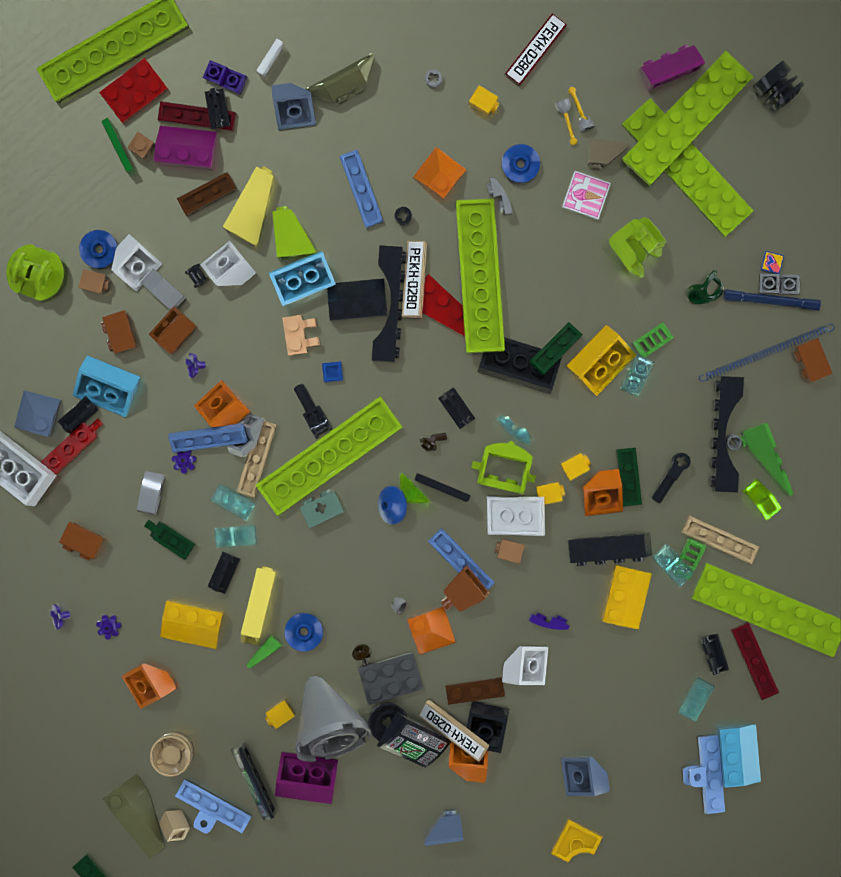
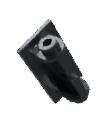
(217, 108)
(456, 408)
(77, 415)
(223, 572)
(713, 648)

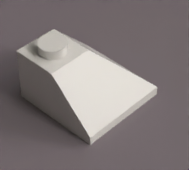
(133, 262)
(228, 266)
(526, 666)

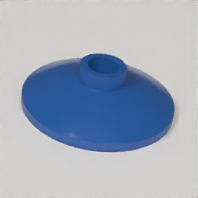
(521, 153)
(88, 248)
(392, 505)
(294, 636)

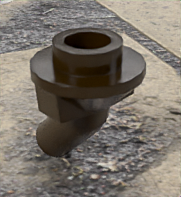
(429, 443)
(362, 652)

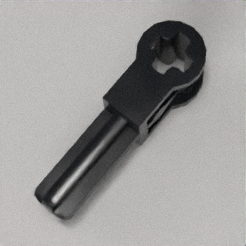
(314, 415)
(670, 477)

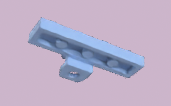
(708, 774)
(211, 808)

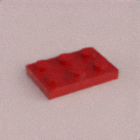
(133, 90)

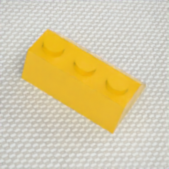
(601, 360)
(626, 597)
(191, 624)

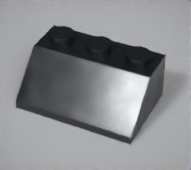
(357, 300)

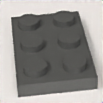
(390, 678)

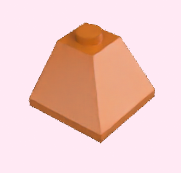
(439, 173)
(221, 406)
(603, 493)
(431, 630)
(148, 684)
(467, 766)

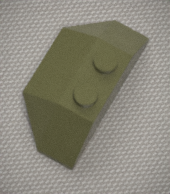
(344, 82)

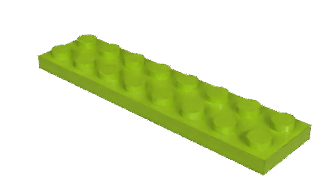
(111, 47)
(687, 118)
(695, 176)
(479, 276)
(328, 456)
(768, 609)

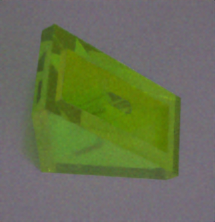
(411, 492)
(762, 498)

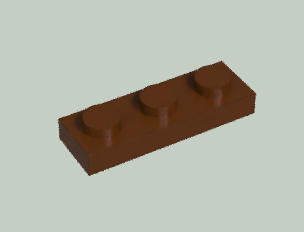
(206, 193)
(475, 690)

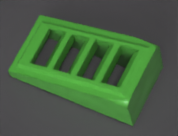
(636, 344)
(700, 546)
(268, 647)

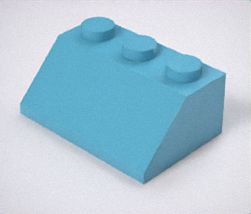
(302, 278)
(106, 385)
(739, 755)

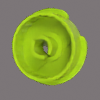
(35, 272)

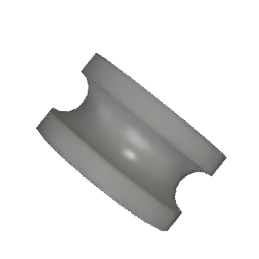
(435, 72)

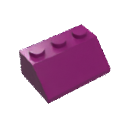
(671, 66)
(185, 147)
(306, 779)

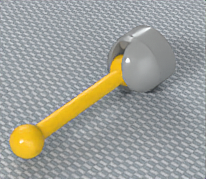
(564, 107)
(585, 123)

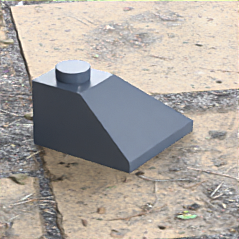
(292, 106)
(37, 413)
(584, 777)
(445, 829)

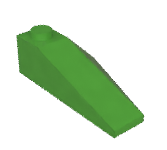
(761, 445)

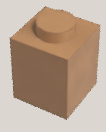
(141, 146)
(94, 282)
(509, 550)

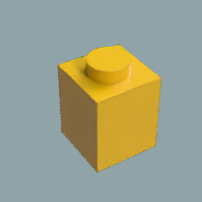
(484, 100)
(576, 466)
(551, 492)
(279, 714)

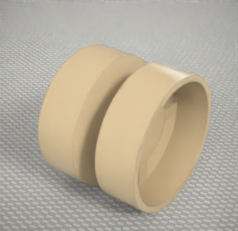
(171, 754)

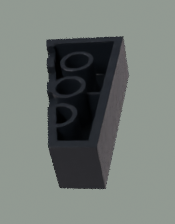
(610, 548)

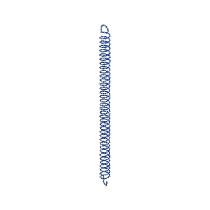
(766, 351)

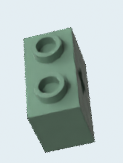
(333, 508)

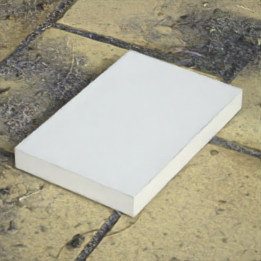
(515, 515)

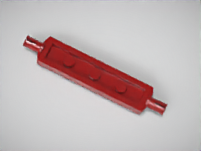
(71, 446)

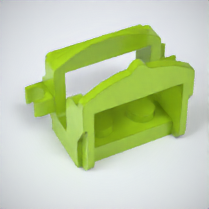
(627, 244)
(508, 451)

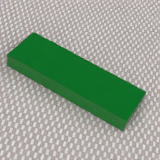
(118, 146)

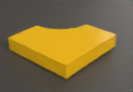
(575, 840)

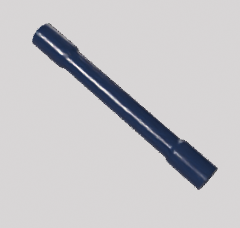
(803, 303)

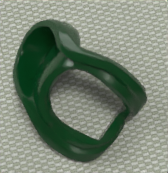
(698, 292)

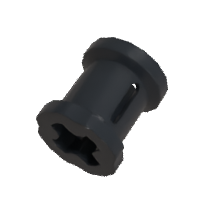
(407, 211)
(197, 275)

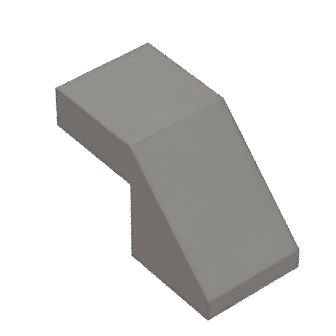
(162, 289)
(253, 428)

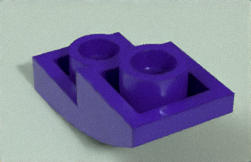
(225, 77)
(557, 623)

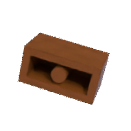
(172, 330)
(119, 332)
(812, 360)
(81, 540)

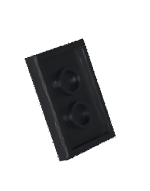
(442, 487)

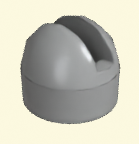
(736, 439)
(399, 605)

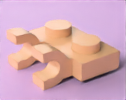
(295, 334)

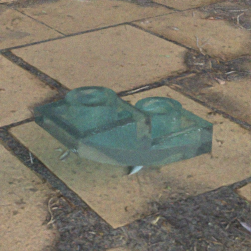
(637, 375)
(519, 433)
(232, 502)
(235, 536)
(673, 565)
(696, 699)

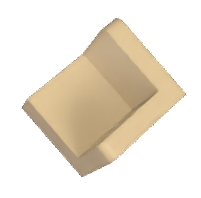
(174, 825)

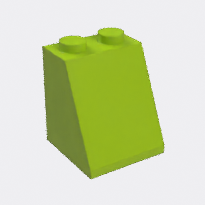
(289, 236)

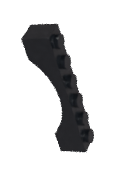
(390, 263)
(729, 394)

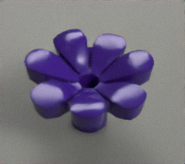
(194, 365)
(187, 464)
(58, 616)
(111, 624)

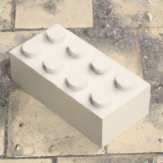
(22, 473)

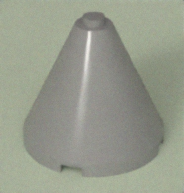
(327, 723)

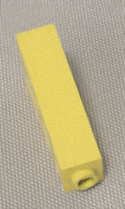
(251, 208)
(258, 606)

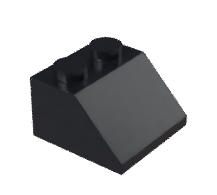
(488, 724)

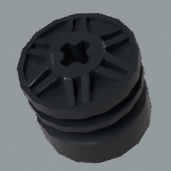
(778, 86)
(380, 714)

